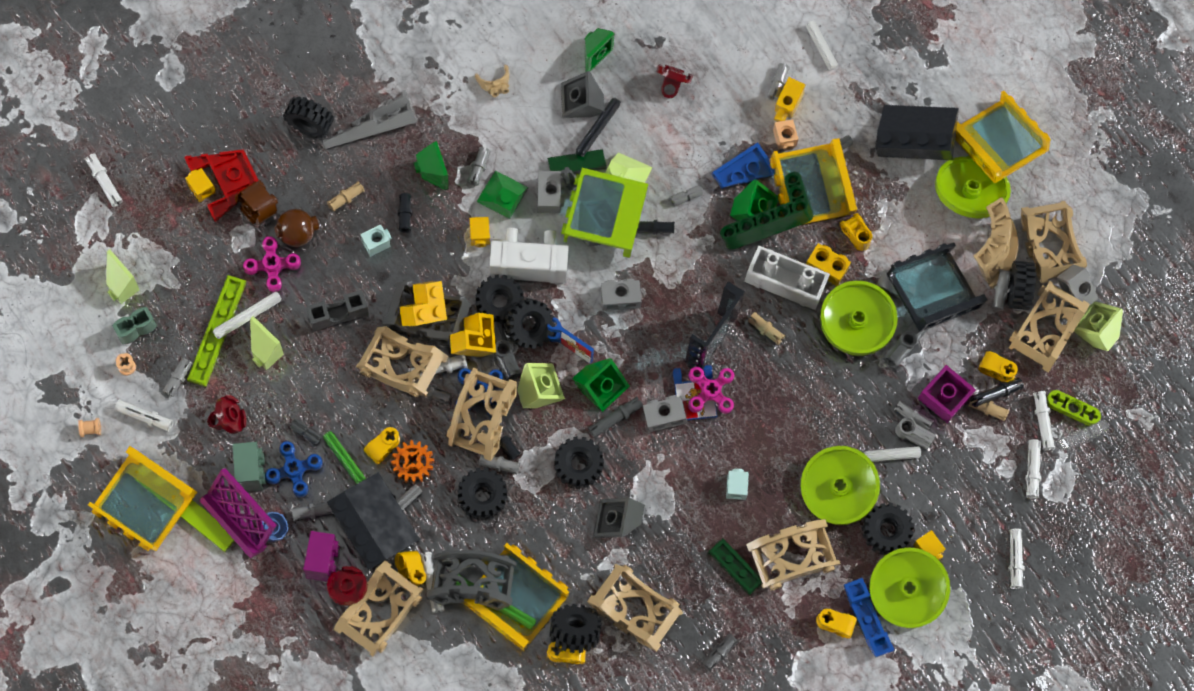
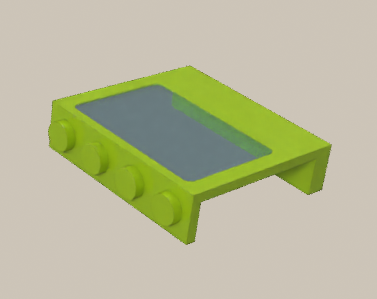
(605, 210)

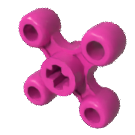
(271, 257)
(716, 385)

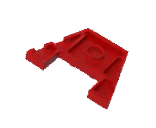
(232, 173)

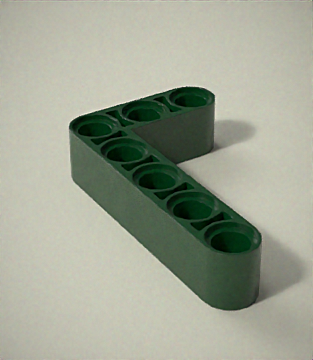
(774, 220)

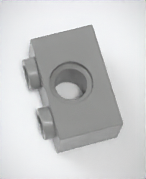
(550, 202)
(1077, 283)
(612, 301)
(657, 422)

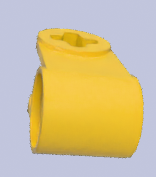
(856, 228)
(996, 366)
(380, 446)
(410, 566)
(839, 623)
(565, 656)

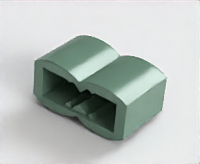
(136, 324)

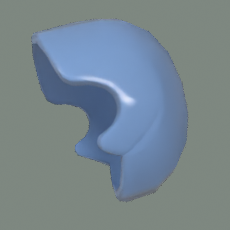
(281, 528)

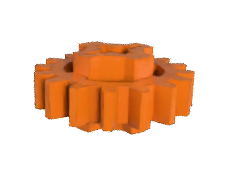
(407, 467)

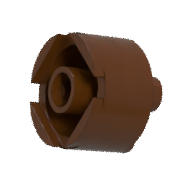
(256, 203)

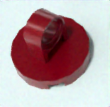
(673, 77)
(228, 415)
(347, 586)

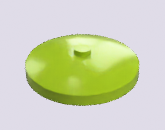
(968, 189)
(858, 318)
(840, 485)
(909, 587)

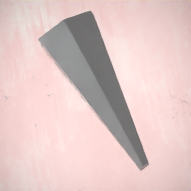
(385, 118)

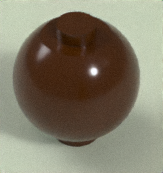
(296, 227)

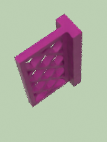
(231, 519)

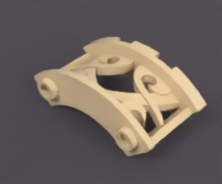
(1002, 245)
(1045, 267)
(1073, 317)
(430, 361)
(504, 401)
(812, 531)
(376, 582)
(643, 634)

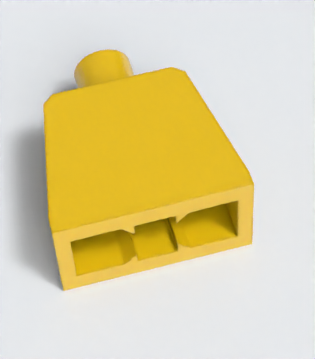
(792, 95)

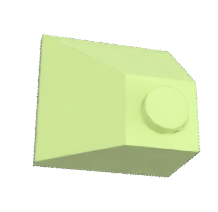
(628, 168)
(119, 280)
(1100, 325)
(264, 345)
(539, 385)

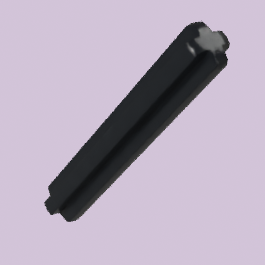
(597, 127)

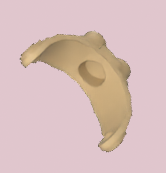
(495, 87)

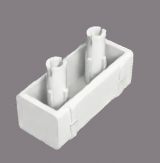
(529, 260)
(786, 277)

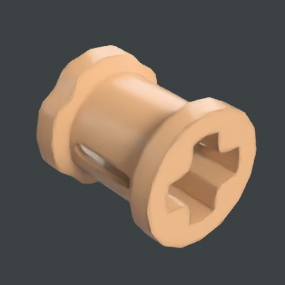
(124, 369)
(89, 427)

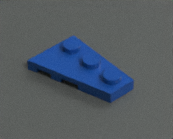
(744, 168)

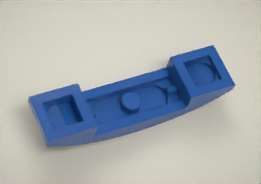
(867, 618)

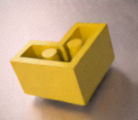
(428, 305)
(476, 338)

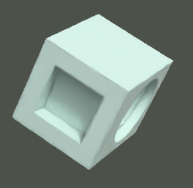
(376, 247)
(737, 484)

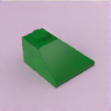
(597, 47)
(431, 166)
(502, 194)
(753, 200)
(601, 383)

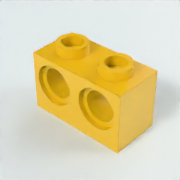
(831, 259)

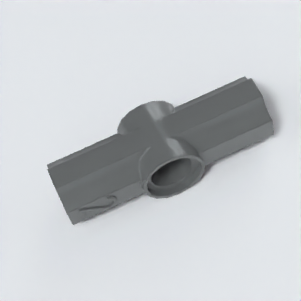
(900, 348)
(506, 361)

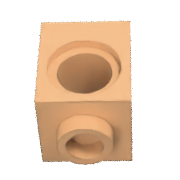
(785, 127)

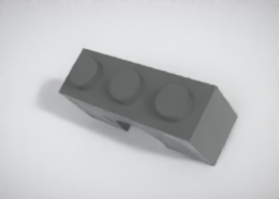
(327, 315)

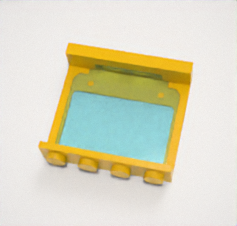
(1002, 138)
(824, 176)
(143, 500)
(532, 593)

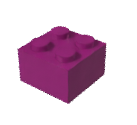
(946, 394)
(320, 556)

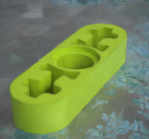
(1071, 400)

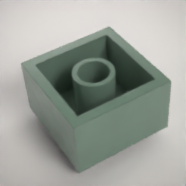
(248, 467)

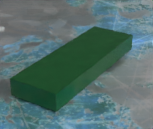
(592, 160)
(735, 566)

